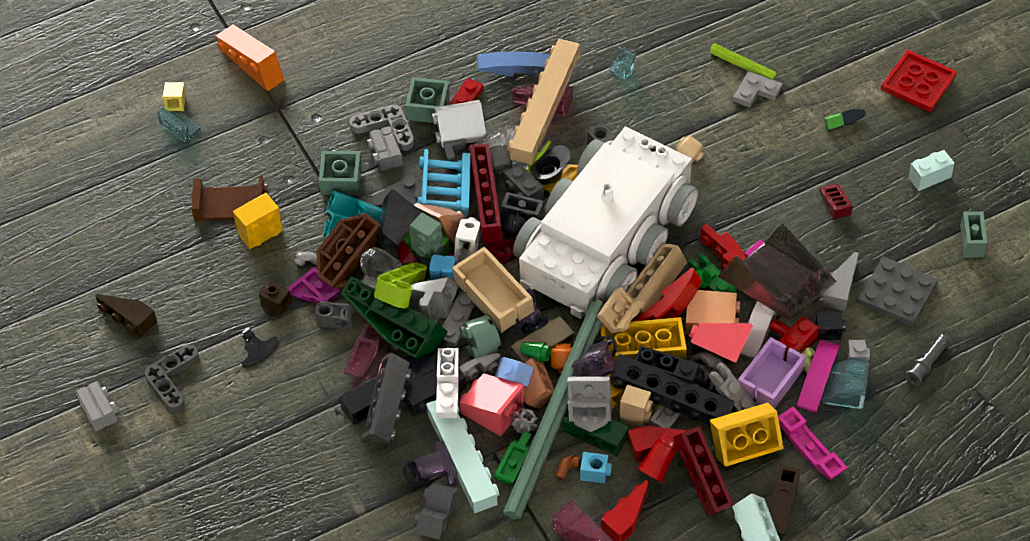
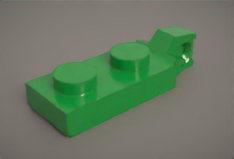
(513, 460)

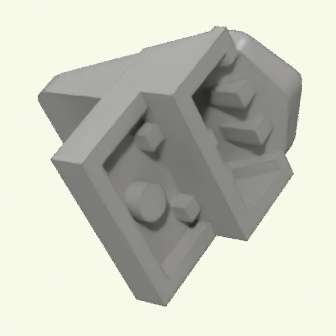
(433, 297)
(589, 402)

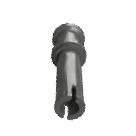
(923, 365)

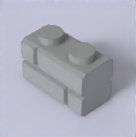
(385, 148)
(96, 405)

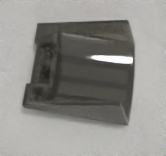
(780, 274)

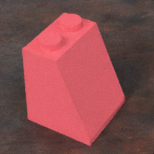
(721, 338)
(492, 402)

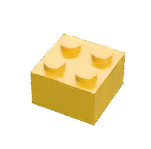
(258, 221)

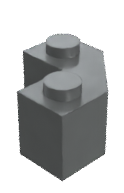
(438, 507)

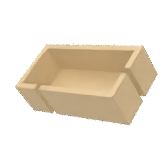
(493, 289)

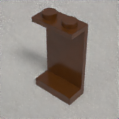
(220, 202)

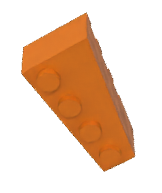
(251, 56)

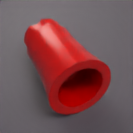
(659, 458)

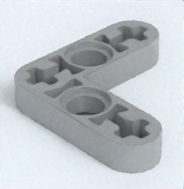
(391, 120)

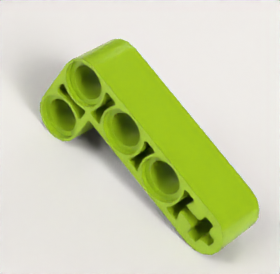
(395, 285)

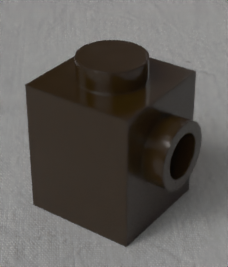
(275, 297)

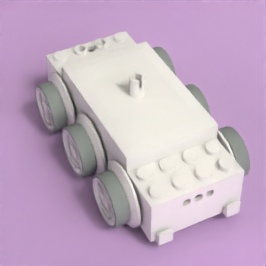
(605, 220)

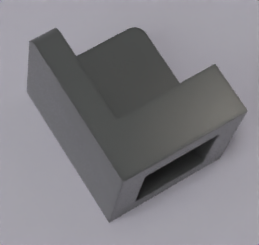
(454, 150)

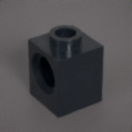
(830, 325)

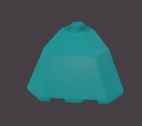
(344, 206)

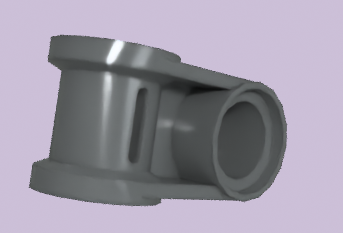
(500, 158)
(334, 315)

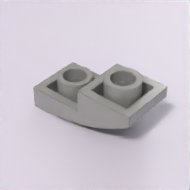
(485, 364)

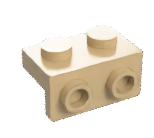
(619, 311)

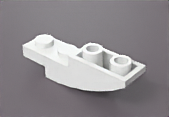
(447, 383)

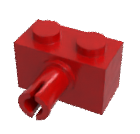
(798, 337)

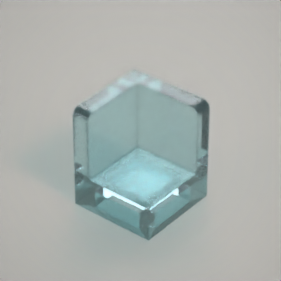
(624, 63)

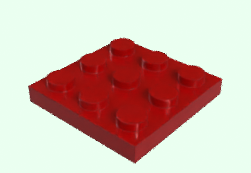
(918, 80)

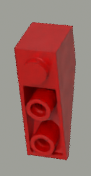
(623, 519)

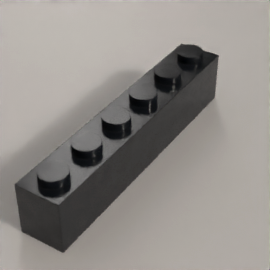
(357, 401)

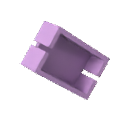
(769, 375)

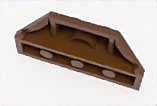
(344, 247)

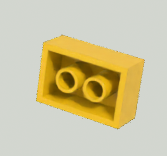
(746, 434)

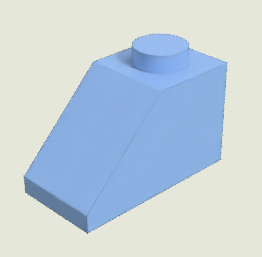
(514, 371)

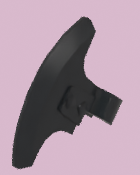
(257, 349)

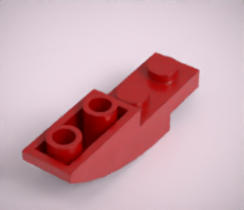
(722, 245)
(675, 298)

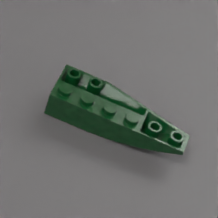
(396, 325)

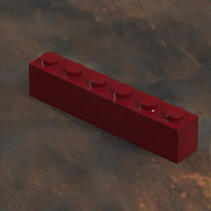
(485, 193)

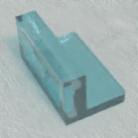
(178, 123)

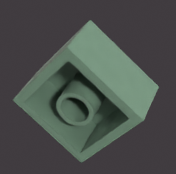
(424, 97)
(340, 172)

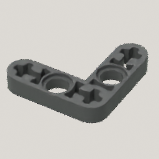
(165, 373)

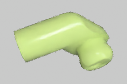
(809, 353)

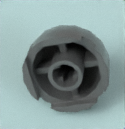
(707, 363)

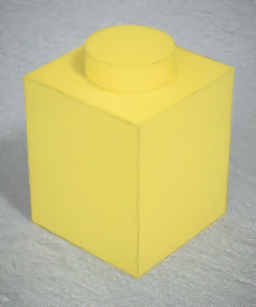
(174, 96)

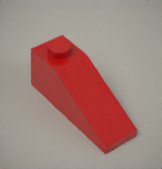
(643, 438)

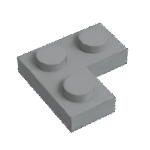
(756, 85)

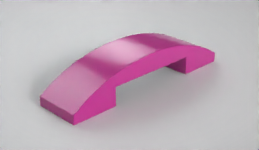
(817, 376)
(809, 446)

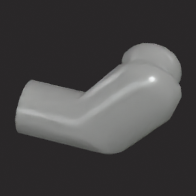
(301, 257)

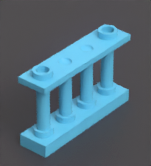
(461, 179)

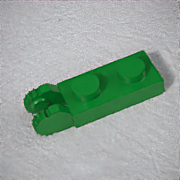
(717, 283)

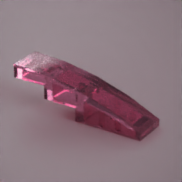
(363, 352)

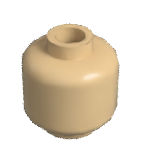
(690, 147)

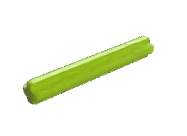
(741, 61)

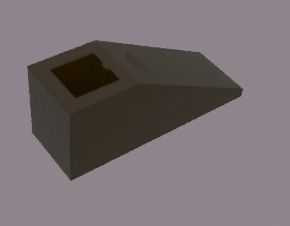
(131, 313)
(783, 497)

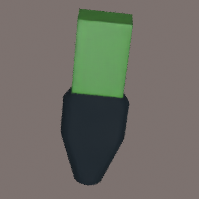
(845, 118)

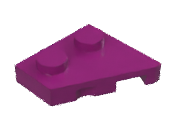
(313, 288)

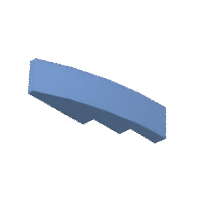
(510, 62)

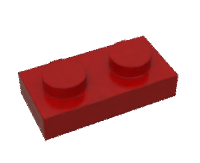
(468, 92)

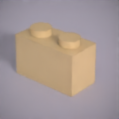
(635, 407)

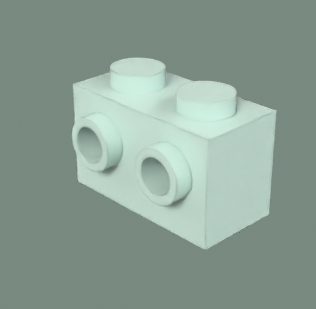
(931, 170)

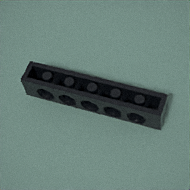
(666, 383)

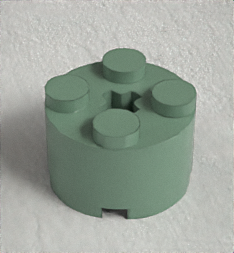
(480, 337)

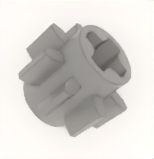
(524, 421)

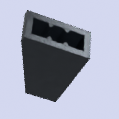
(395, 220)

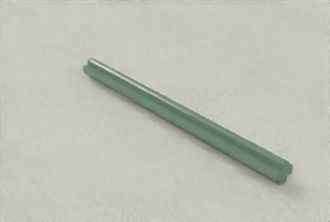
(552, 418)

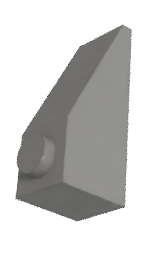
(839, 293)

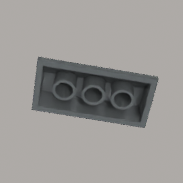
(386, 399)

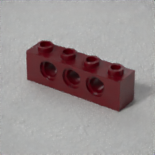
(703, 470)

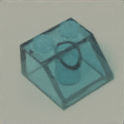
(847, 384)

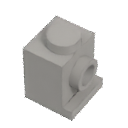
(857, 350)

